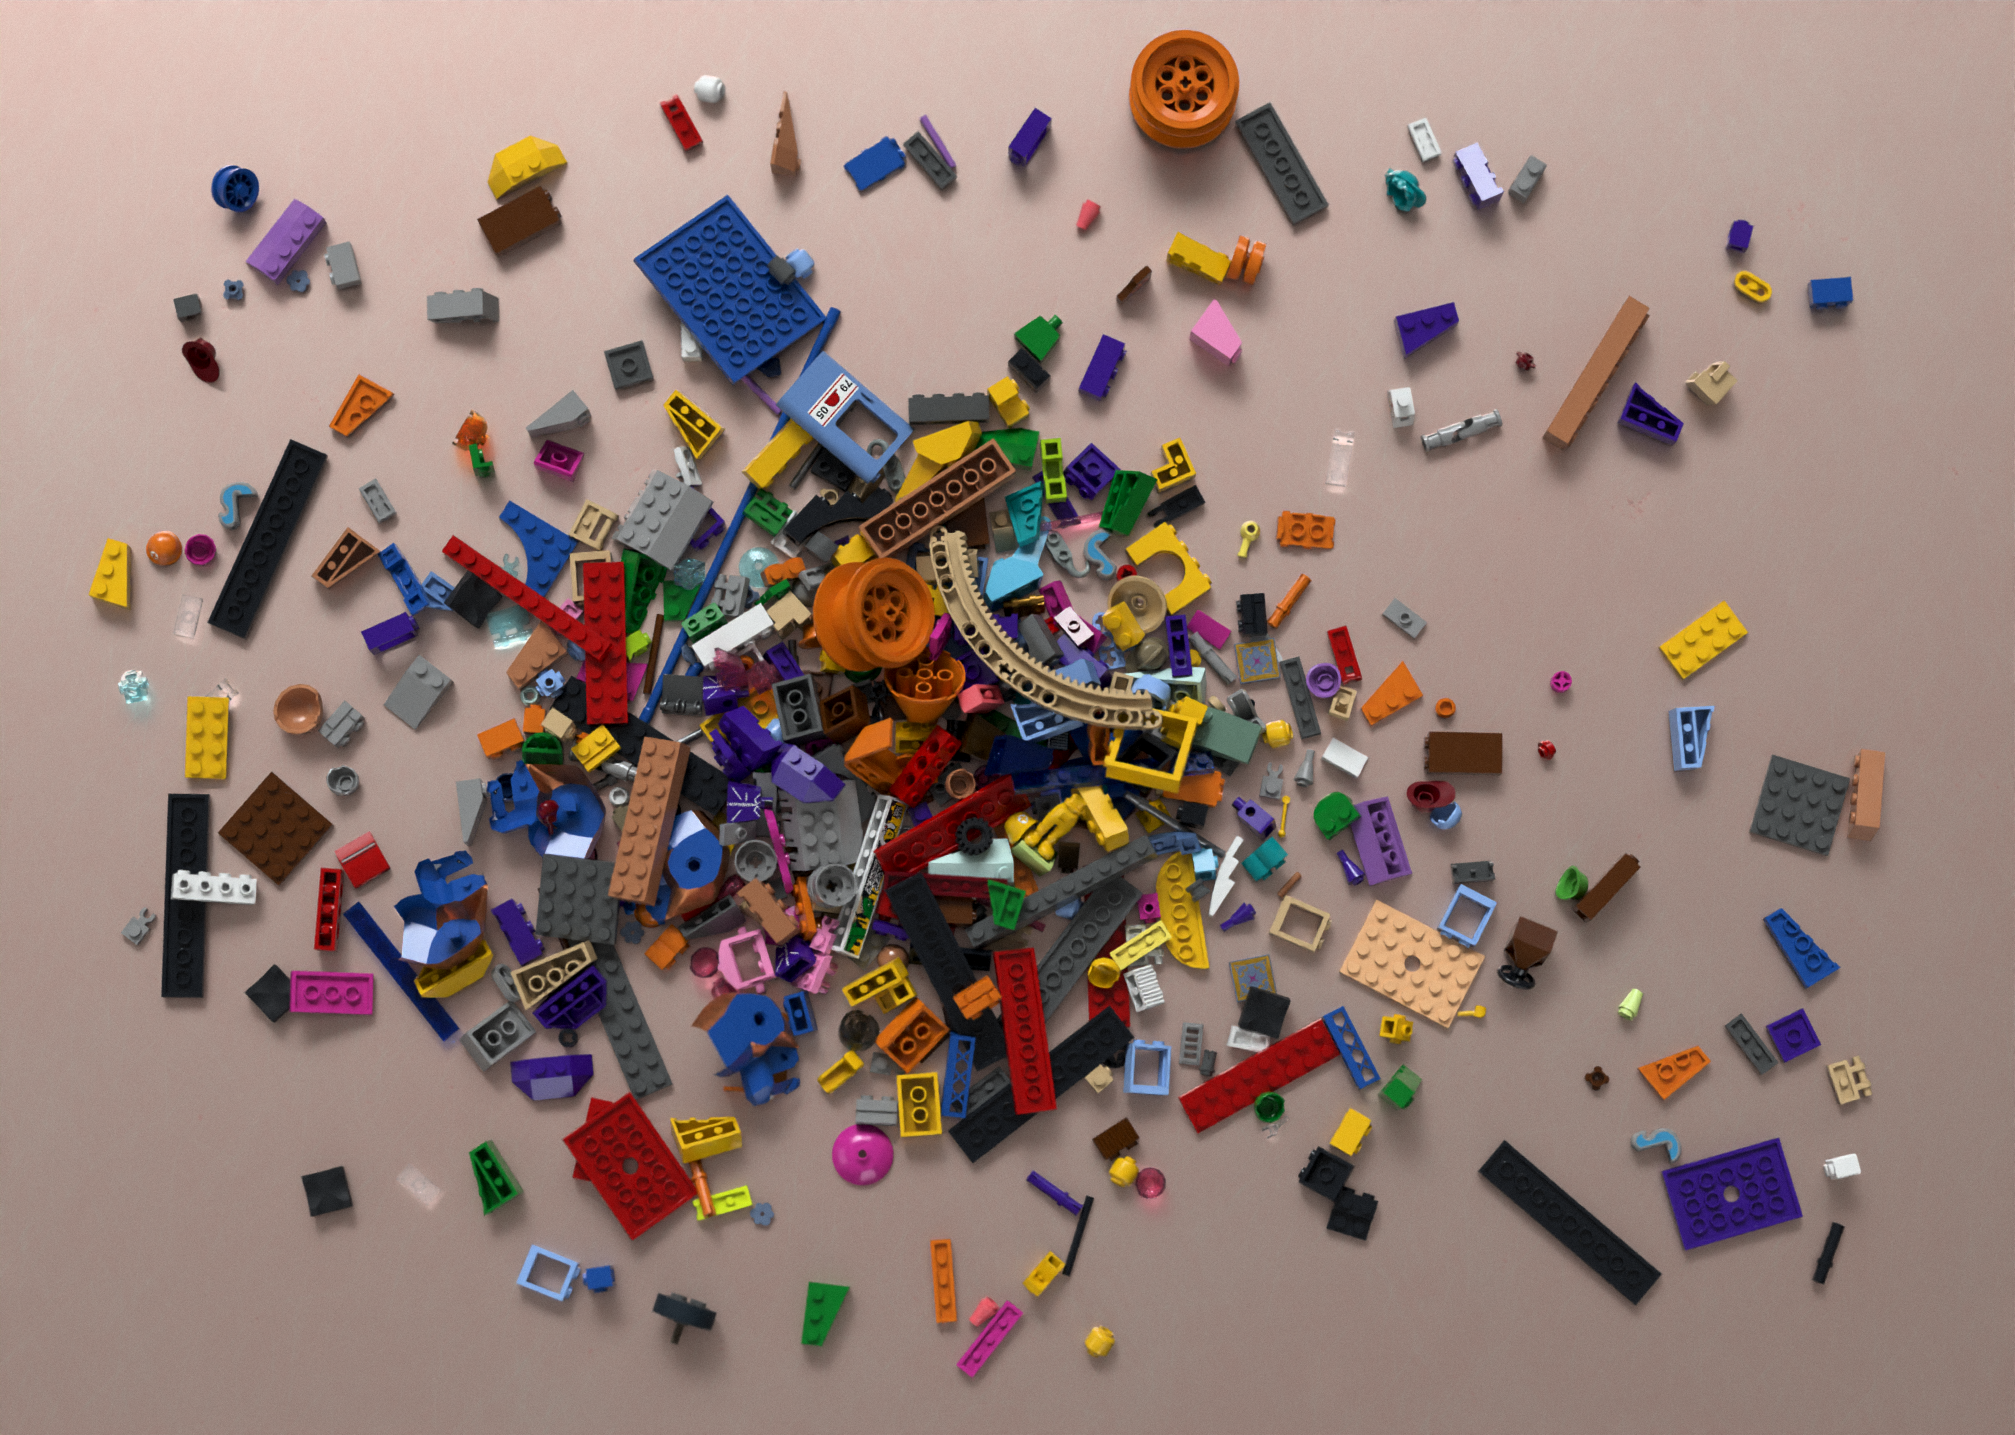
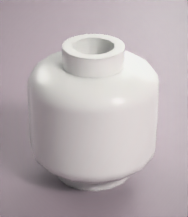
(709, 89)

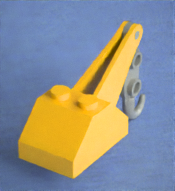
(935, 455)

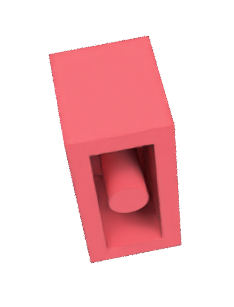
(980, 699)

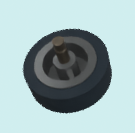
(684, 1313)

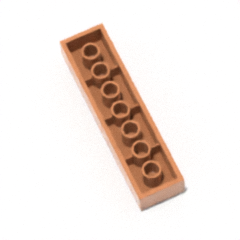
(1599, 368)
(937, 500)
(649, 821)

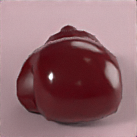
(548, 813)

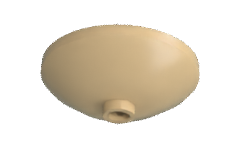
(1147, 614)

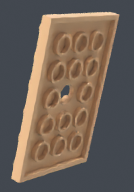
(1444, 964)

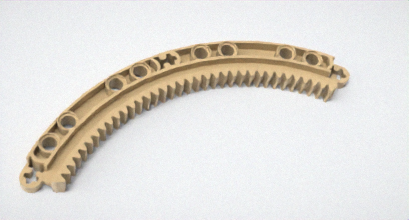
(1070, 699)

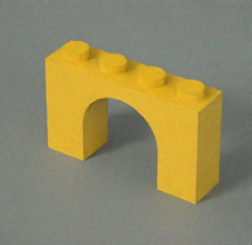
(1161, 541)

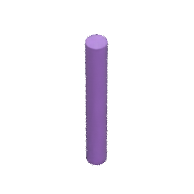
(938, 142)
(761, 394)

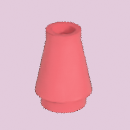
(1087, 214)
(984, 1311)

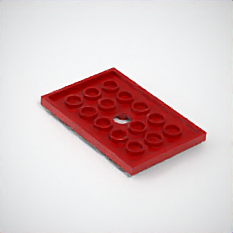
(635, 1198)

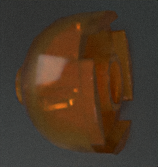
(472, 432)

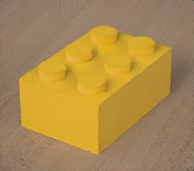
(919, 1104)

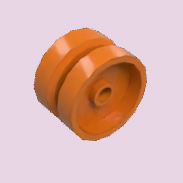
(1247, 260)

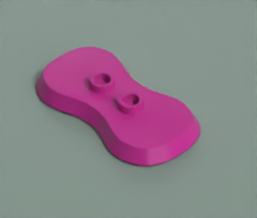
(782, 858)

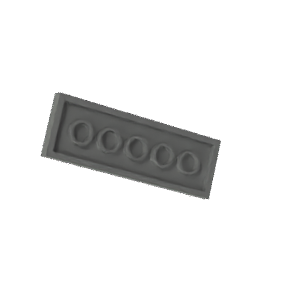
(1281, 163)

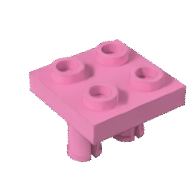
(812, 978)

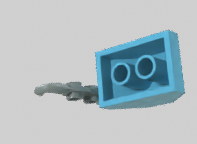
(1021, 574)

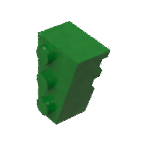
(821, 1310)

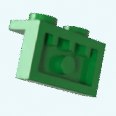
(479, 465)
(704, 622)

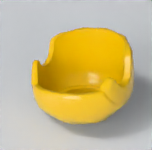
(1103, 972)

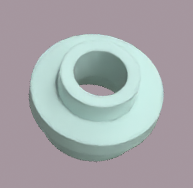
(530, 689)

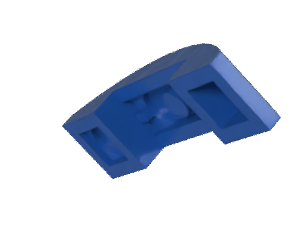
(405, 578)

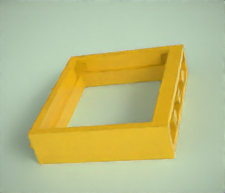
(1146, 776)

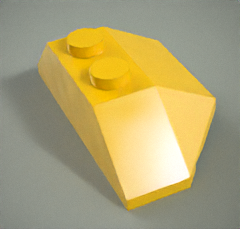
(523, 164)
(445, 983)

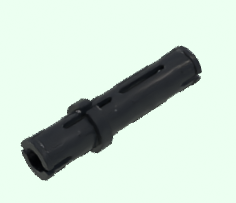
(1828, 1253)

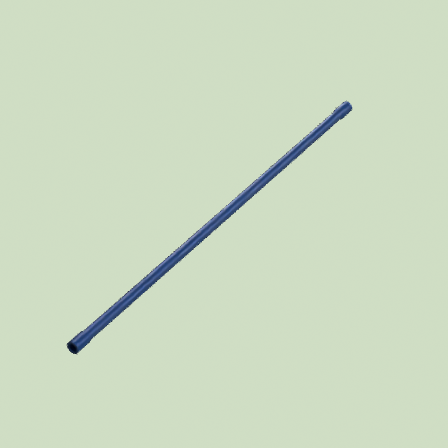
(649, 710)

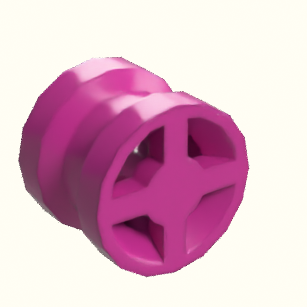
(1561, 678)

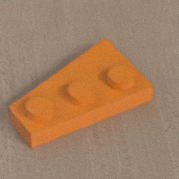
(359, 404)
(1392, 695)
(1673, 1071)

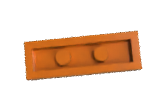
(804, 909)

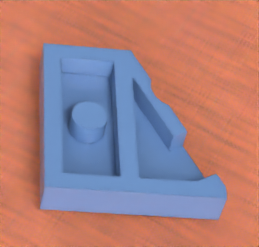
(437, 591)

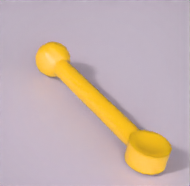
(1281, 833)

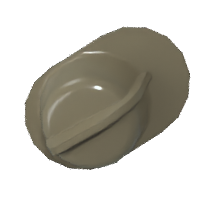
(1147, 656)

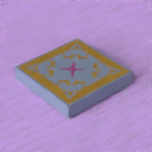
(1257, 661)
(1252, 972)

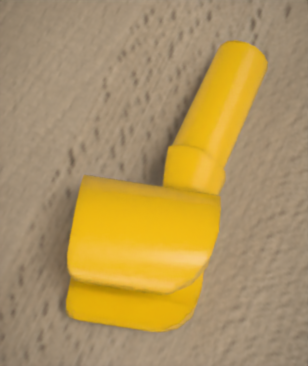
(1479, 1012)

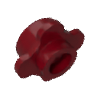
(1525, 361)

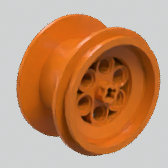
(1164, 119)
(873, 614)

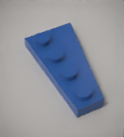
(1803, 954)

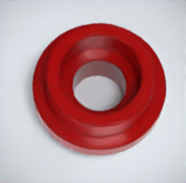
(1546, 749)

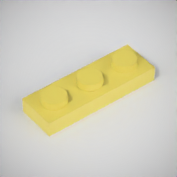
(1140, 945)

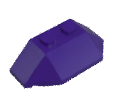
(804, 776)
(574, 1001)
(552, 1075)

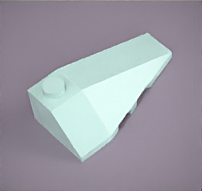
(1181, 686)
(994, 862)

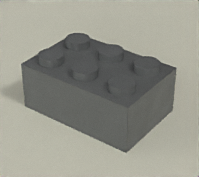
(799, 710)

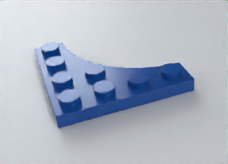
(544, 546)

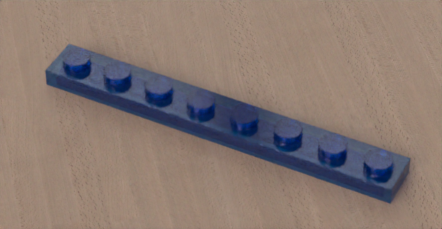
(400, 970)

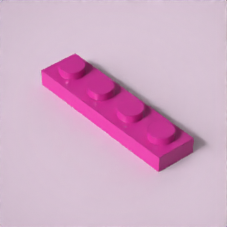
(989, 1338)

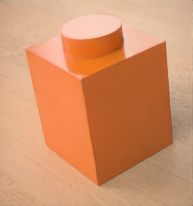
(533, 718)

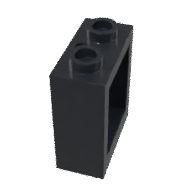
(1153, 748)

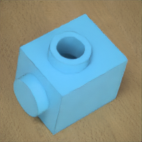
(1205, 864)

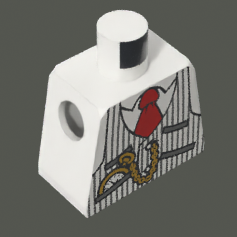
(1401, 406)

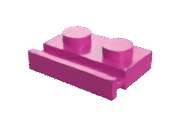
(940, 636)

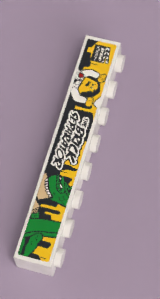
(857, 914)

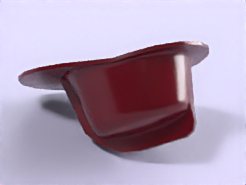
(201, 358)
(1429, 795)

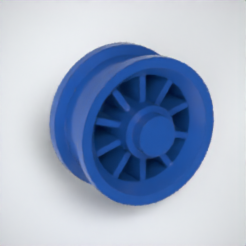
(235, 188)

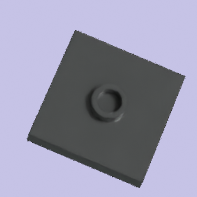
(628, 365)

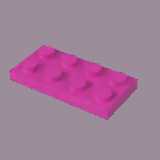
(331, 992)

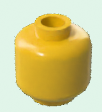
(1278, 734)
(1123, 1171)
(1099, 1341)

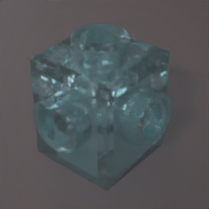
(689, 573)
(133, 686)

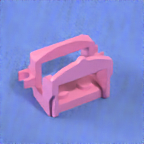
(729, 966)

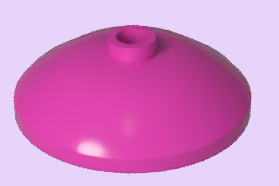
(878, 1154)

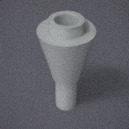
(1304, 776)

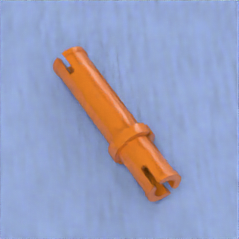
(1289, 600)
(699, 1179)

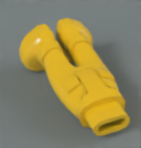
(1064, 816)

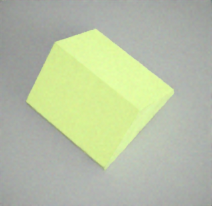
(1032, 858)

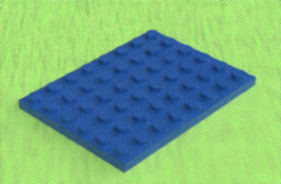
(723, 291)

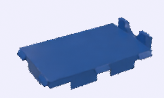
(875, 163)

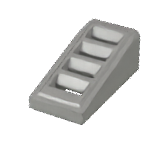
(1193, 1026)

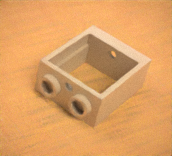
(580, 558)
(1317, 942)

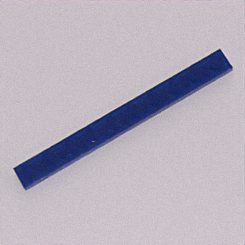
(1096, 774)

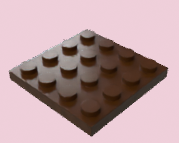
(275, 828)

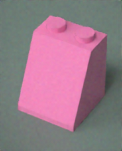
(1217, 335)

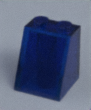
(1017, 755)

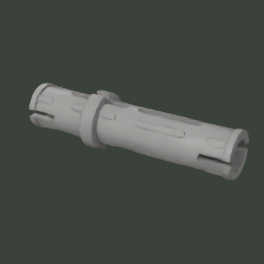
(1212, 658)

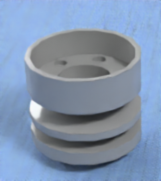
(745, 855)
(842, 890)

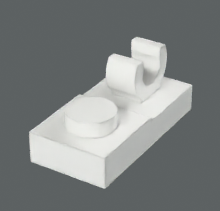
(687, 464)

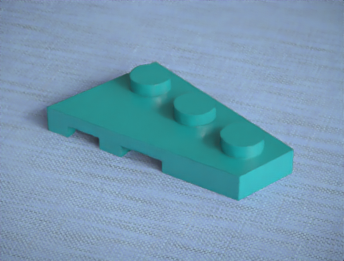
(1025, 512)

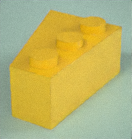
(1198, 259)
(695, 425)
(113, 575)
(705, 1138)

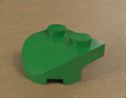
(543, 749)
(1335, 814)

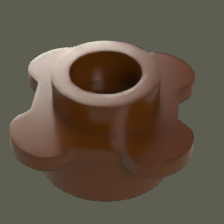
(1590, 1077)

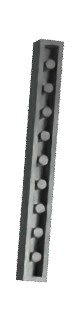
(1067, 890)

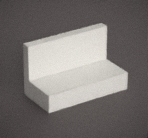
(1344, 758)

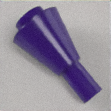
(1352, 872)
(1243, 914)

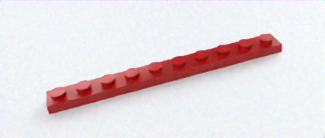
(527, 598)

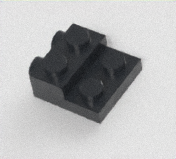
(1325, 1173)
(1352, 1214)

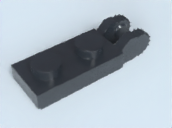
(1178, 505)

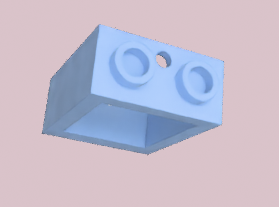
(1476, 898)
(1163, 1070)
(528, 1267)

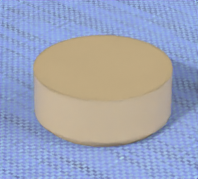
(1216, 703)

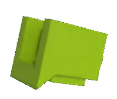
(637, 644)

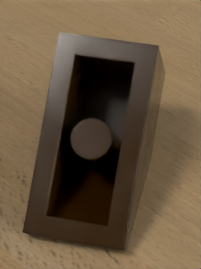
(1068, 857)

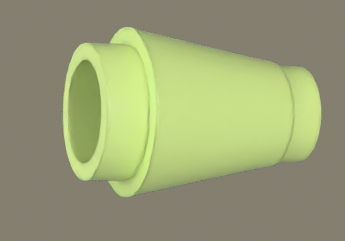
(1629, 1007)

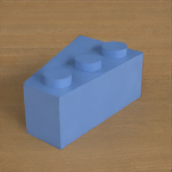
(1081, 670)

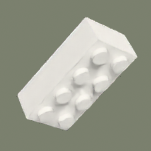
(735, 635)

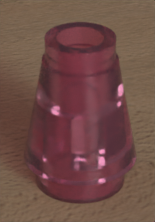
(731, 886)

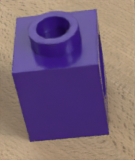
(1739, 236)

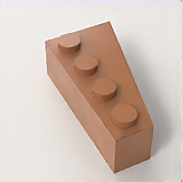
(1866, 795)

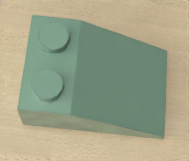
(1226, 736)

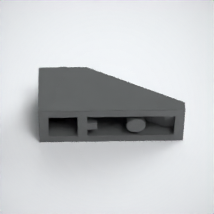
(714, 920)

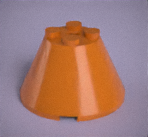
(926, 686)

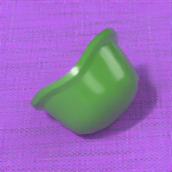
(1572, 884)

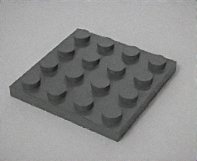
(1799, 805)
(576, 900)

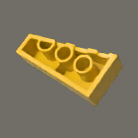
(1102, 818)

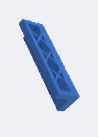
(1344, 1051)
(949, 1075)

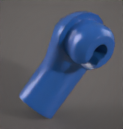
(694, 670)

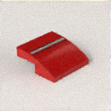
(362, 860)

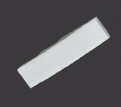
(1222, 882)

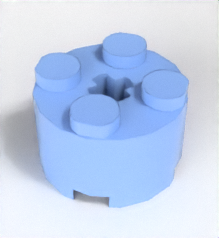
(1158, 689)

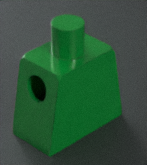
(1039, 336)

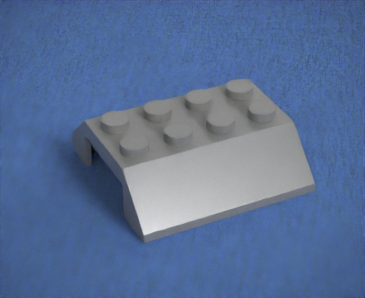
(663, 519)
(823, 830)

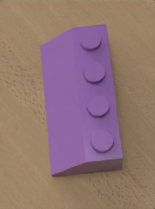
(286, 241)
(1379, 842)

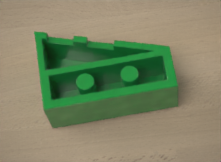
(1126, 500)
(1400, 1088)
(493, 1177)

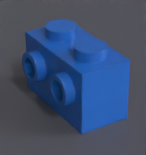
(1830, 293)
(800, 1013)
(599, 1278)

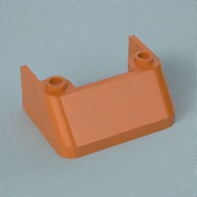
(873, 760)

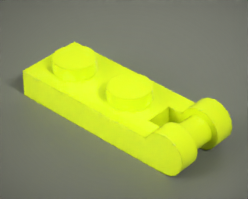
(726, 1201)

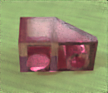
(730, 670)

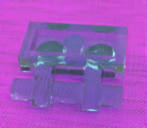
(508, 619)

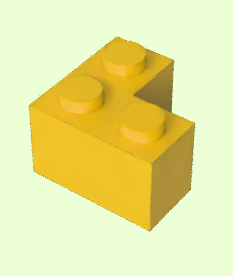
(1007, 403)
(1178, 467)
(1186, 707)

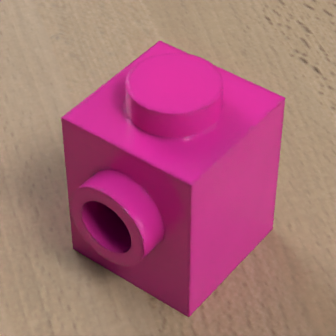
(1148, 908)

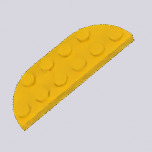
(1180, 913)

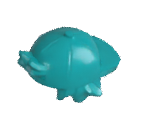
(1404, 189)

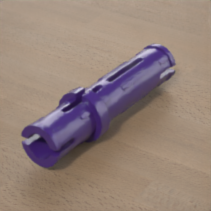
(1054, 1192)

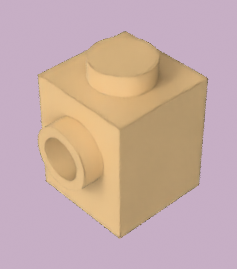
(1099, 1078)

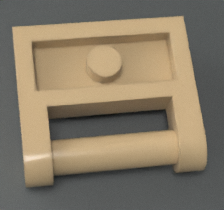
(587, 522)

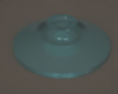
(749, 560)

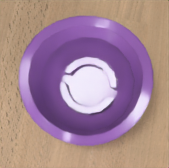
(1323, 680)

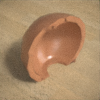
(298, 709)

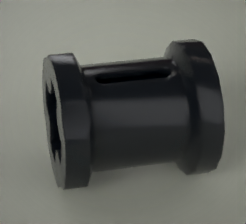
(561, 1037)

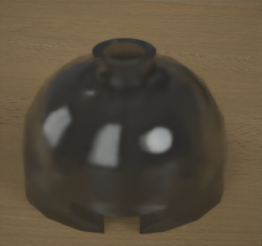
(858, 1031)

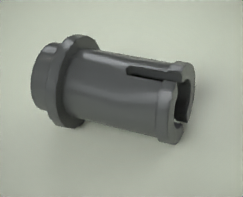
(1208, 1063)

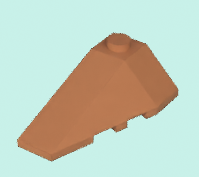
(784, 152)

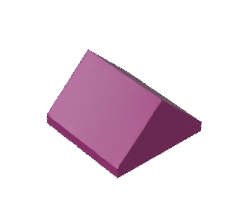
(559, 460)

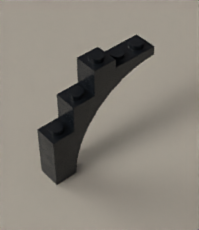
(819, 515)

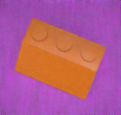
(911, 1035)

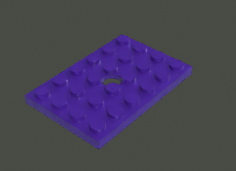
(1763, 1199)

